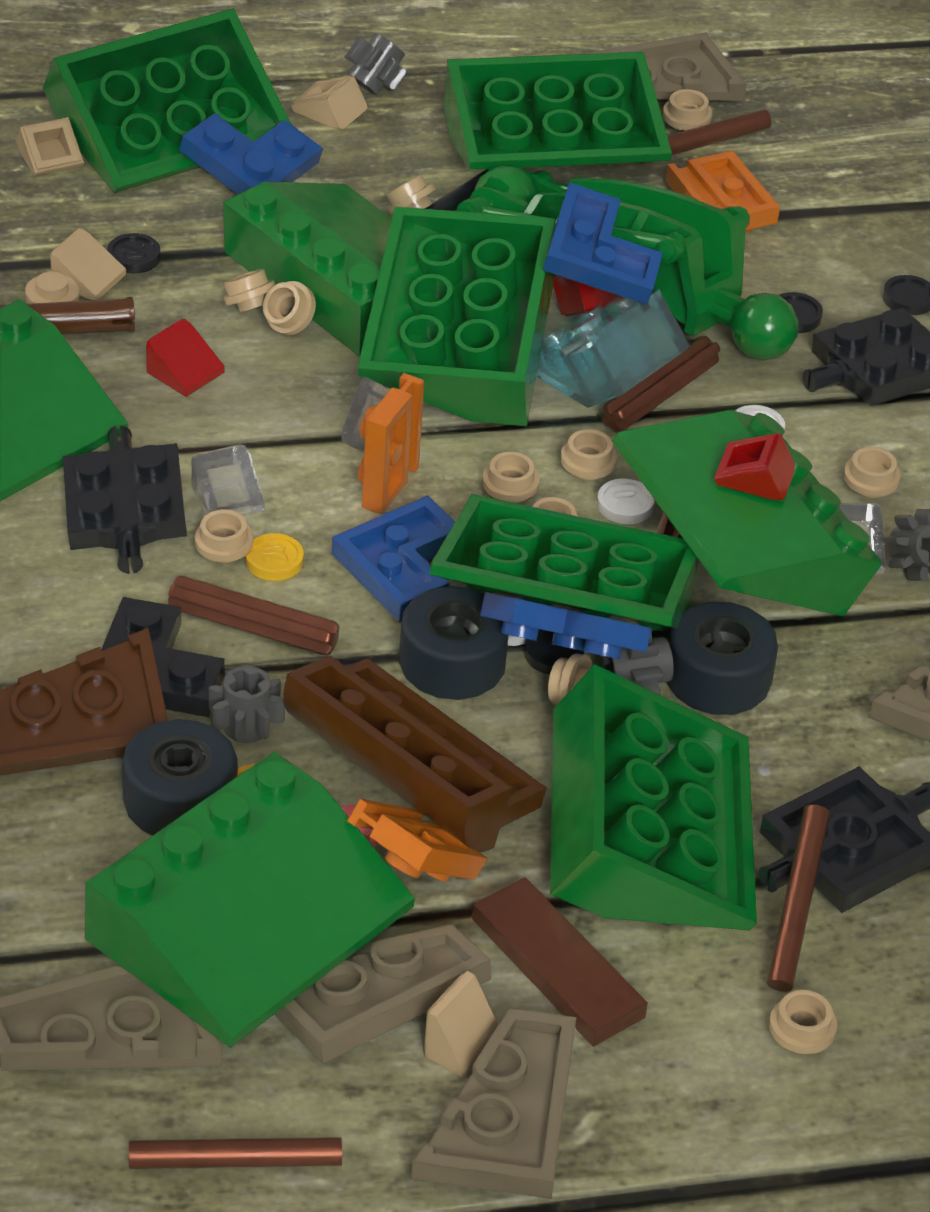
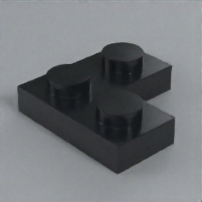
(182, 674)

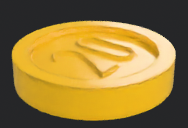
(275, 557)

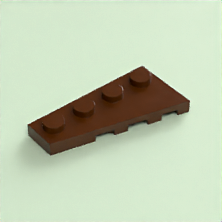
(81, 708)

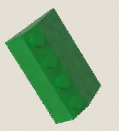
(150, 89)
(554, 110)
(317, 238)
(462, 310)
(46, 400)
(752, 545)
(569, 562)
(650, 809)
(244, 900)

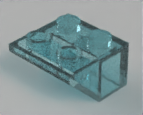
(611, 349)

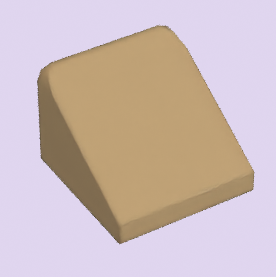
(332, 102)
(49, 146)
(88, 264)
(459, 1026)

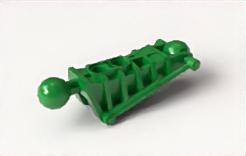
(699, 245)

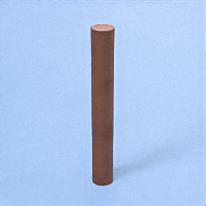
(719, 131)
(798, 898)
(235, 1153)

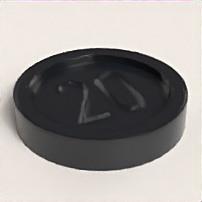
(135, 252)
(907, 293)
(806, 309)
(543, 654)

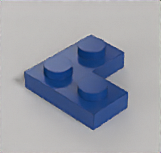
(240, 163)
(590, 255)
(392, 552)
(570, 628)

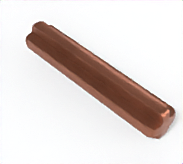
(661, 385)
(254, 615)

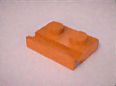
(724, 182)
(391, 443)
(416, 844)

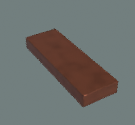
(559, 961)

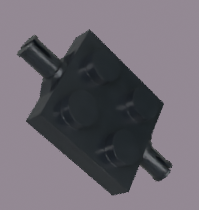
(873, 357)
(124, 497)
(868, 840)

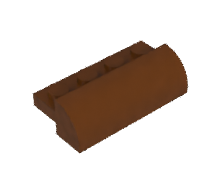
(412, 748)

